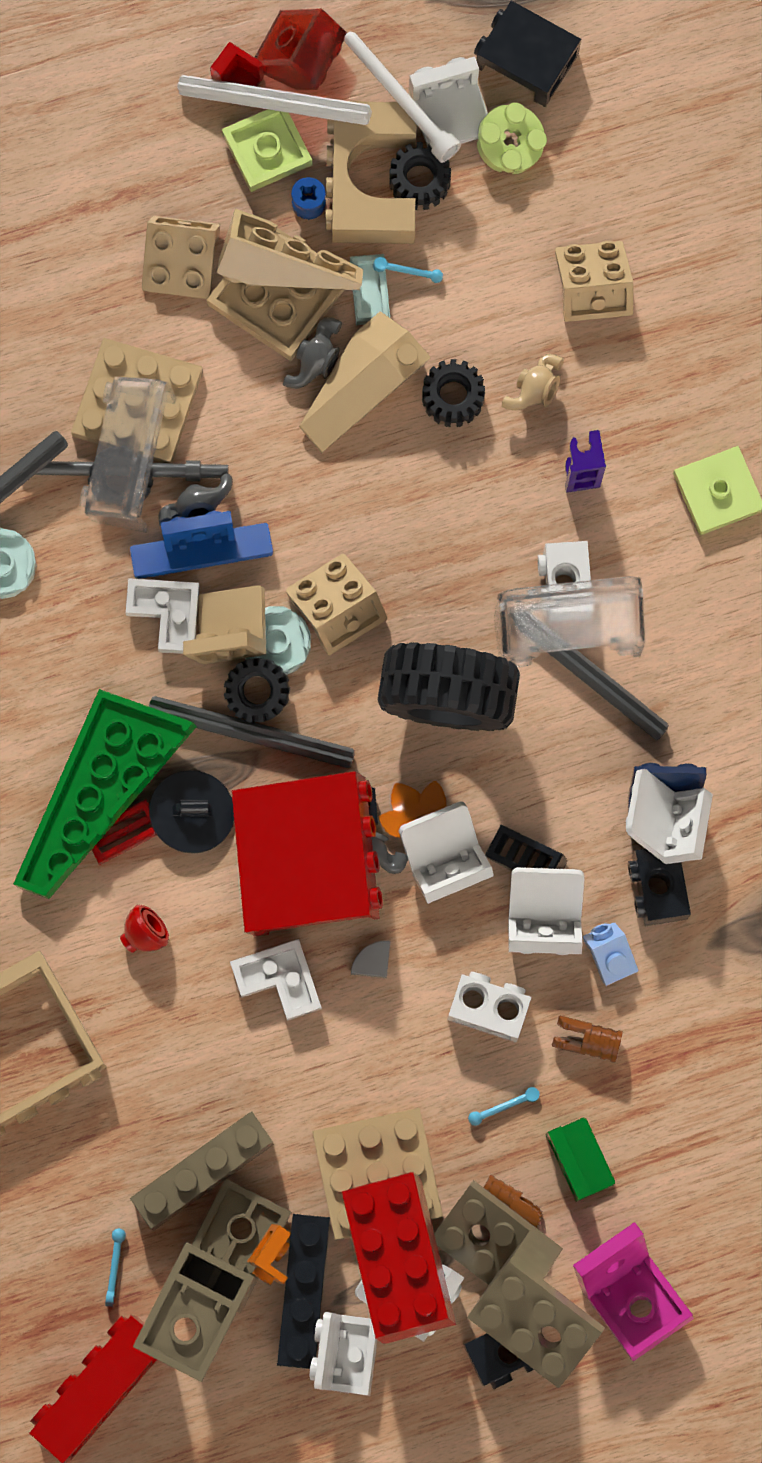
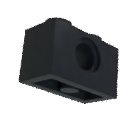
(654, 907)
(488, 1365)

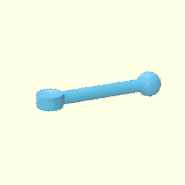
(381, 264)
(531, 1095)
(118, 1237)

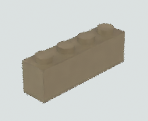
(202, 1171)

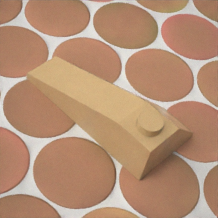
(264, 257)
(367, 372)

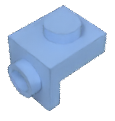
(610, 952)

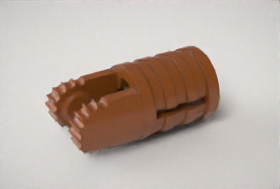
(596, 1041)
(514, 1200)

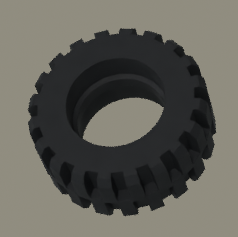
(448, 686)

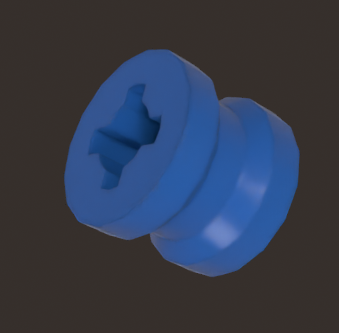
(308, 206)

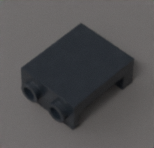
(528, 50)

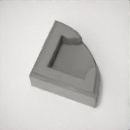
(372, 960)

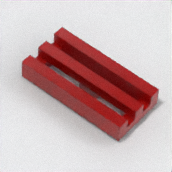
(130, 843)

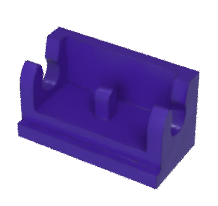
(585, 469)

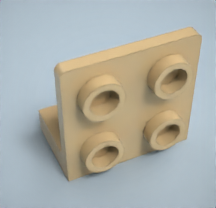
(179, 256)
(595, 281)
(337, 603)
(229, 626)

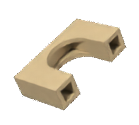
(355, 214)

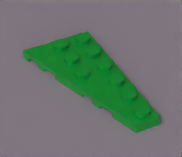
(106, 771)

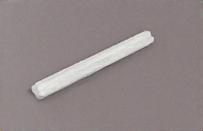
(274, 99)

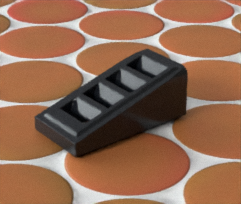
(504, 833)

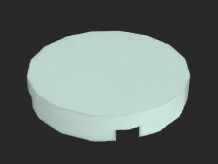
(16, 563)
(286, 639)

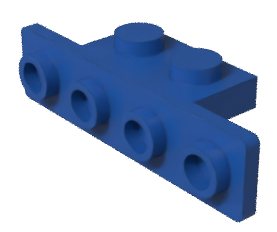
(200, 544)

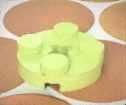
(515, 120)

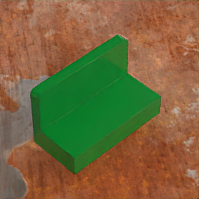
(580, 1158)

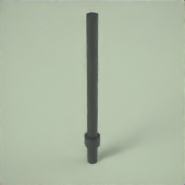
(192, 470)

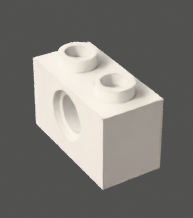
(565, 559)

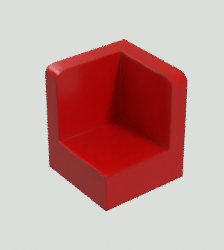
(237, 67)

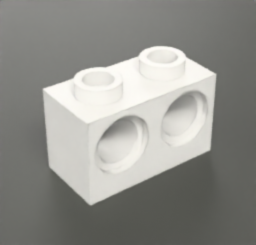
(486, 1016)

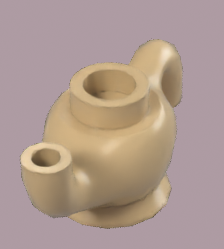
(536, 384)

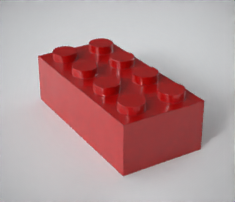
(398, 1258)
(95, 1393)

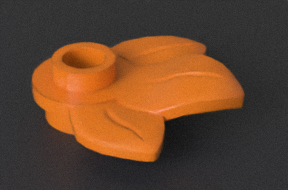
(411, 805)

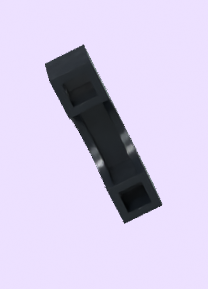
(303, 1290)

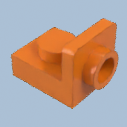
(270, 1249)

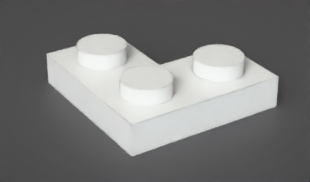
(172, 602)
(279, 968)

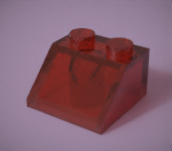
(301, 48)

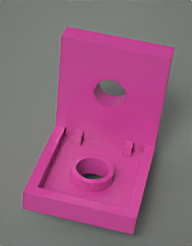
(619, 1276)

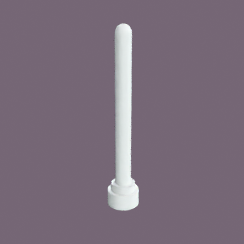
(443, 144)

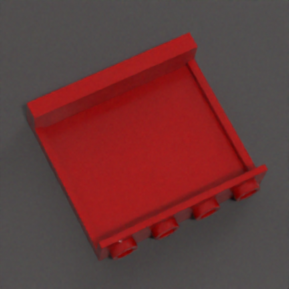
(306, 852)

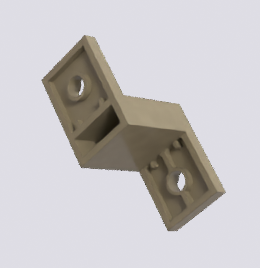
(209, 1282)
(517, 1296)

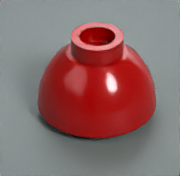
(144, 930)

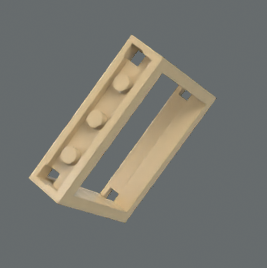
(85, 1075)

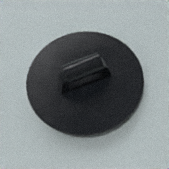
(191, 811)

